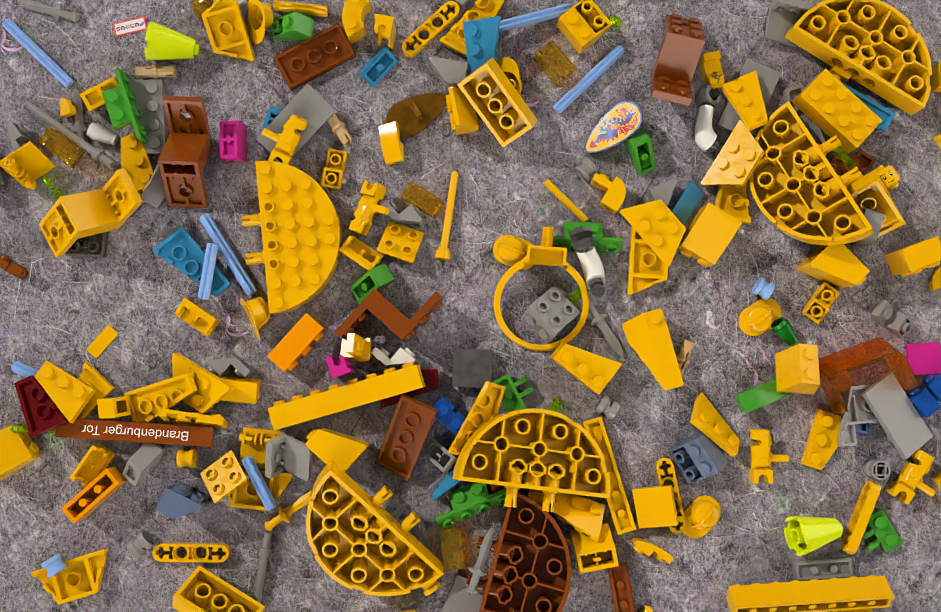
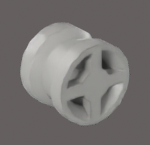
(586, 169)

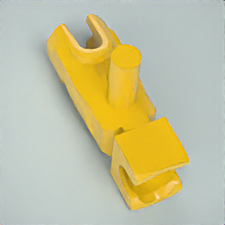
(287, 140)
(368, 207)
(762, 456)
(911, 477)

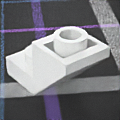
(402, 356)

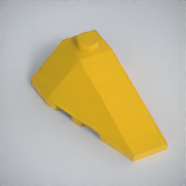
(653, 344)

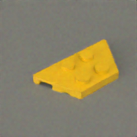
(227, 30)
(735, 160)
(657, 228)
(644, 265)
(209, 386)
(247, 496)
(76, 581)

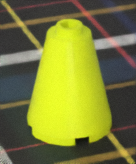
(168, 44)
(810, 533)

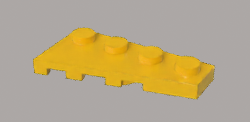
(481, 9)
(483, 409)

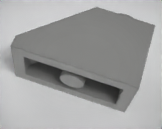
(449, 71)

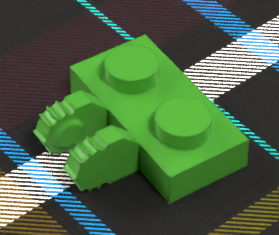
(511, 398)
(883, 532)

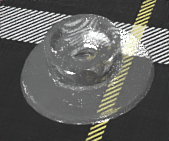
(427, 513)

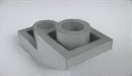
(17, 135)
(154, 189)

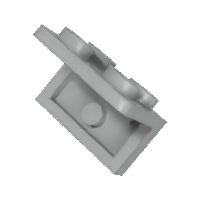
(782, 17)
(550, 314)
(287, 455)

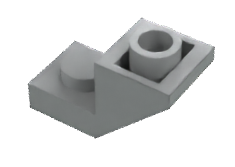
(408, 216)
(891, 320)
(223, 366)
(144, 458)

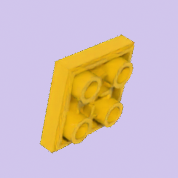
(655, 506)

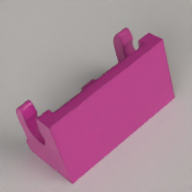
(233, 141)
(340, 367)

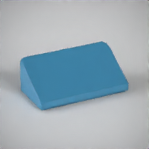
(377, 66)
(687, 202)

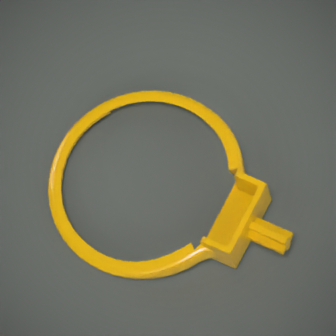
(549, 256)

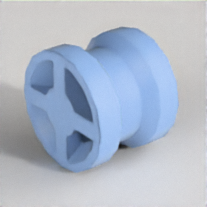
(763, 288)
(54, 565)

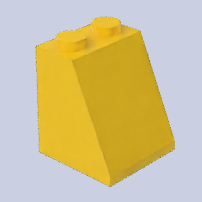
(709, 235)
(834, 266)
(798, 369)
(336, 447)
(15, 451)

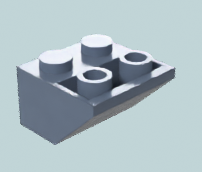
(698, 457)
(182, 500)

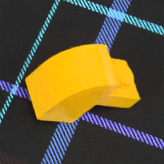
(614, 192)
(356, 348)

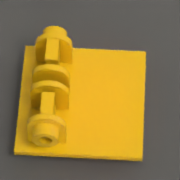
(27, 165)
(400, 242)
(254, 444)
(224, 476)

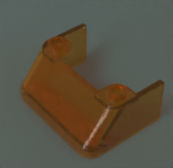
(835, 369)

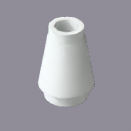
(101, 134)

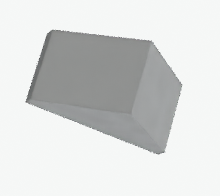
(663, 191)
(875, 220)
(439, 456)

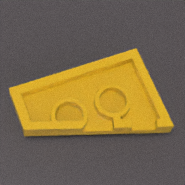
(193, 418)

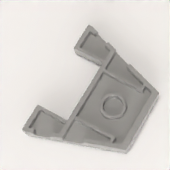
(857, 413)

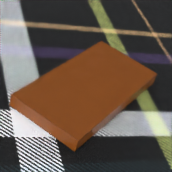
(314, 57)
(406, 436)

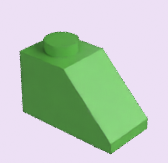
(641, 152)
(375, 278)

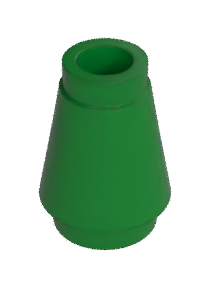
(784, 330)

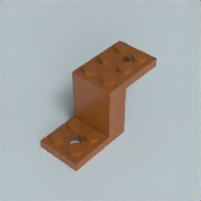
(677, 59)
(185, 151)
(389, 316)

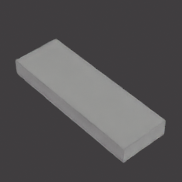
(822, 568)

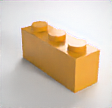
(297, 343)
(94, 494)

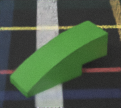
(759, 396)

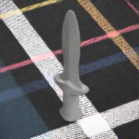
(57, 12)
(79, 127)
(599, 321)
(478, 569)

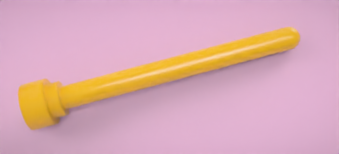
(443, 251)

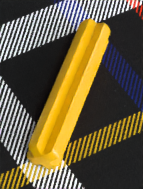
(302, 8)

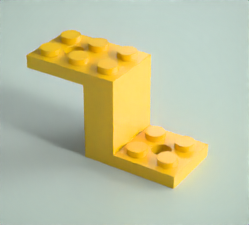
(90, 212)

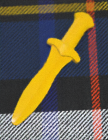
(286, 513)

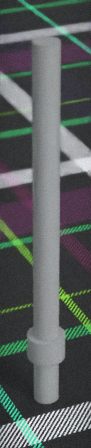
(96, 153)
(264, 553)

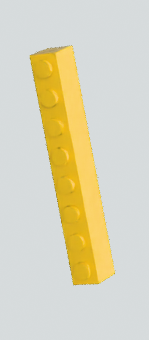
(347, 396)
(811, 595)

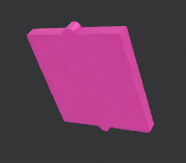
(924, 358)

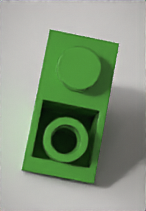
(292, 27)

